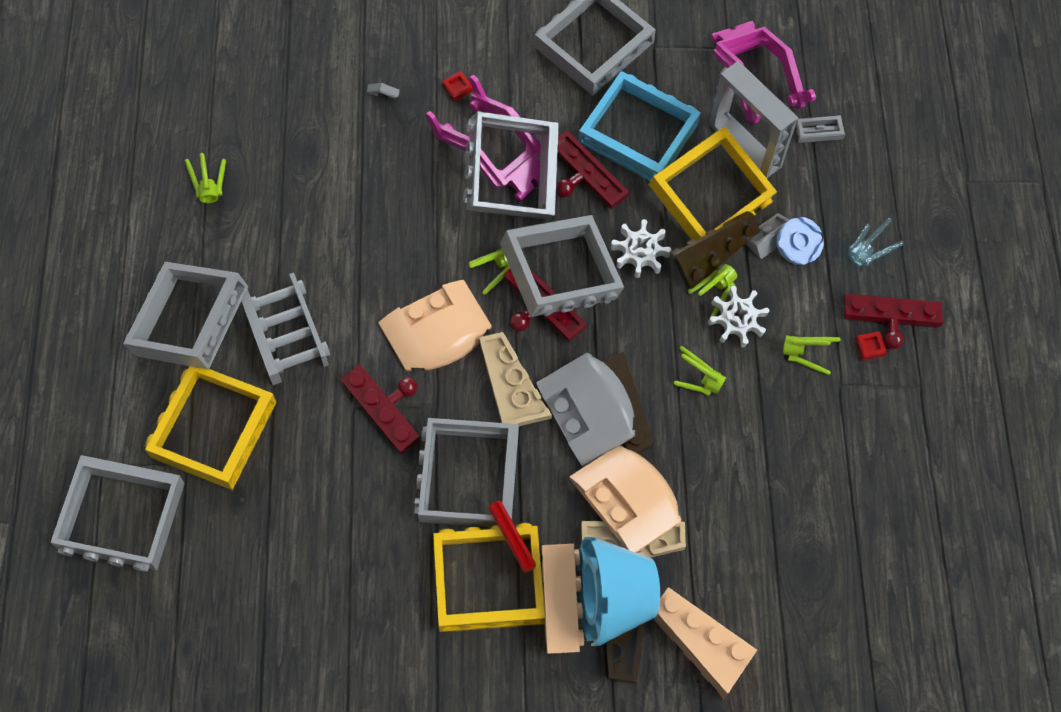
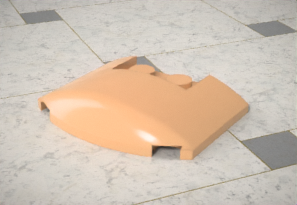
(436, 328)
(628, 497)

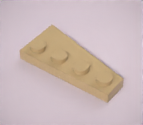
(513, 391)
(670, 542)

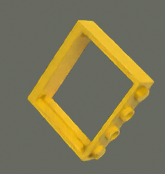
(740, 157)
(245, 444)
(487, 619)

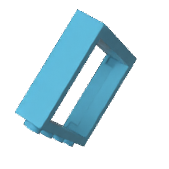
(624, 155)

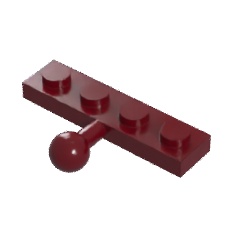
(589, 171)
(894, 312)
(565, 323)
(382, 408)

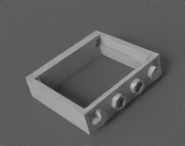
(594, 81)
(766, 105)
(548, 164)
(557, 231)
(213, 329)
(470, 429)
(123, 472)

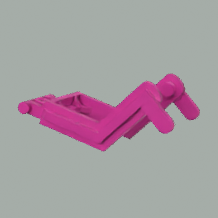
(746, 38)
(520, 170)

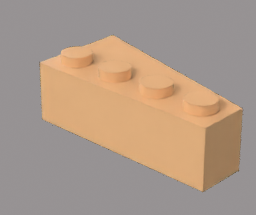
(561, 598)
(704, 641)

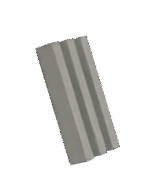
(821, 132)

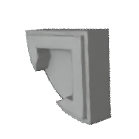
(375, 89)

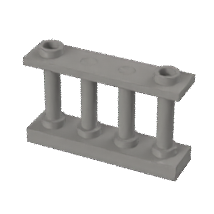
(268, 345)

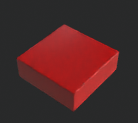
(457, 86)
(870, 346)

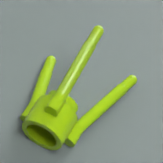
(207, 190)
(501, 261)
(721, 279)
(795, 345)
(712, 380)

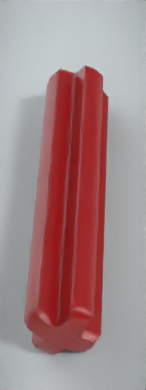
(512, 536)

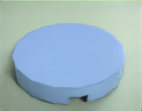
(799, 241)

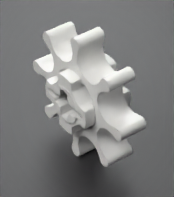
(642, 248)
(733, 324)

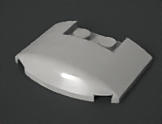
(589, 407)

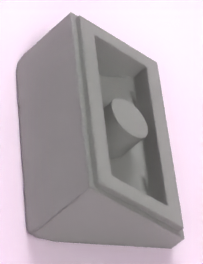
(766, 239)

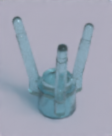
(860, 251)

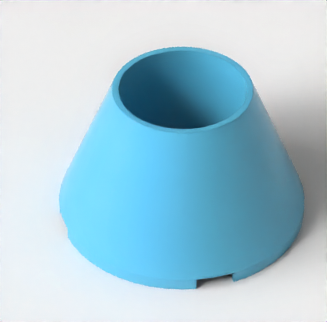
(616, 590)

